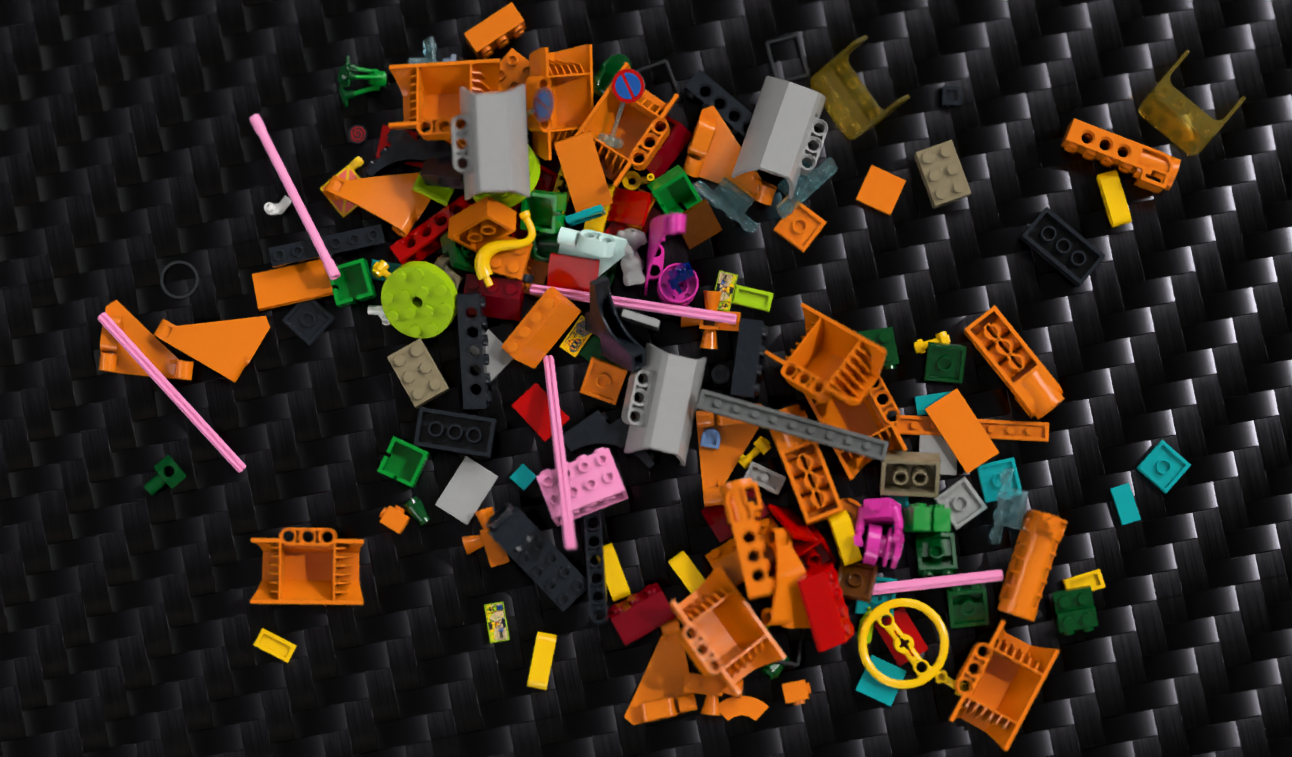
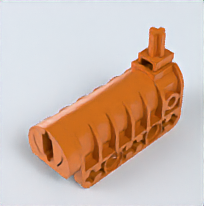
(1030, 564)

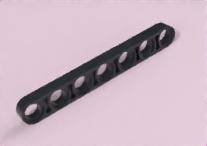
(591, 551)

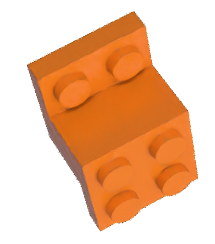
(511, 262)

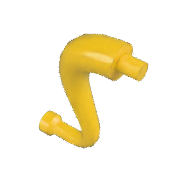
(485, 253)

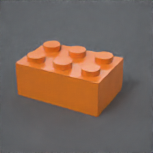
(495, 31)
(482, 224)

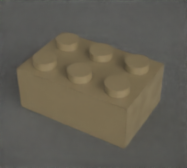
(942, 174)
(418, 373)
(910, 474)

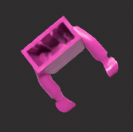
(879, 512)

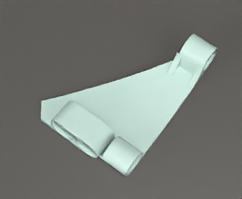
(592, 245)

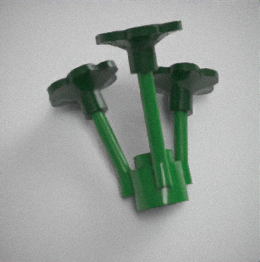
(376, 79)

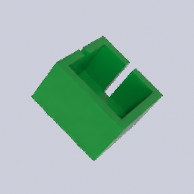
(673, 189)
(545, 210)
(353, 283)
(405, 462)
(927, 519)

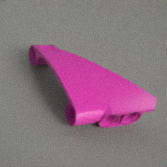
(658, 229)

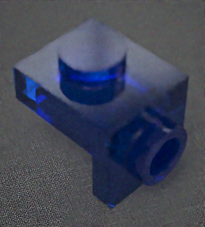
(680, 273)

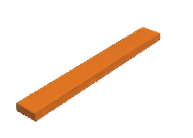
(994, 428)

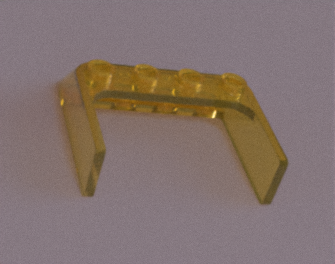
(847, 96)
(1180, 117)

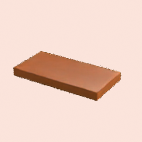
(583, 171)
(291, 285)
(961, 431)

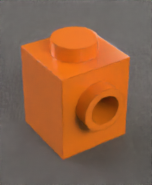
(394, 518)
(796, 691)

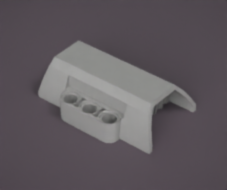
(782, 130)
(494, 142)
(665, 403)

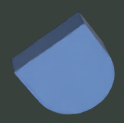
(710, 438)

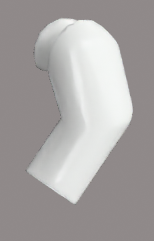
(277, 208)
(378, 310)

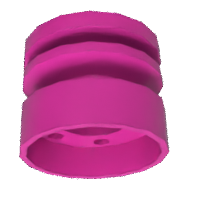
(668, 296)
(880, 546)

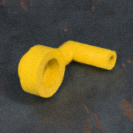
(639, 180)

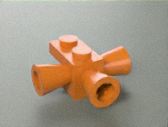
(709, 337)
(494, 551)
(711, 687)

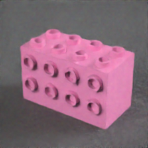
(592, 485)

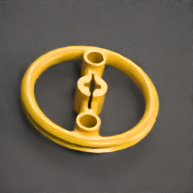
(930, 671)

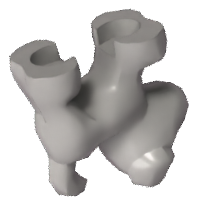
(631, 263)

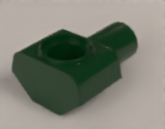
(161, 478)

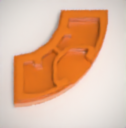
(743, 706)

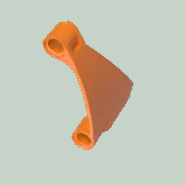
(714, 156)
(384, 196)
(220, 345)
(117, 360)
(719, 463)
(787, 602)
(662, 685)

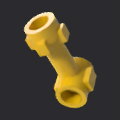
(380, 269)
(941, 337)
(762, 446)
(942, 677)

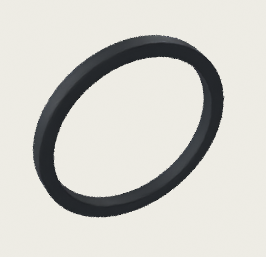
(195, 286)

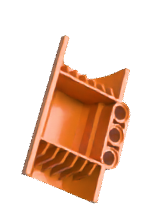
(571, 82)
(433, 92)
(635, 128)
(832, 361)
(866, 419)
(309, 570)
(724, 631)
(1002, 685)

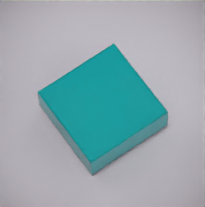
(523, 477)

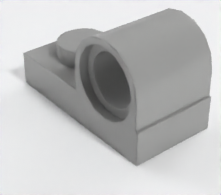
(766, 478)

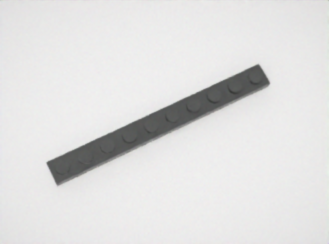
(792, 425)

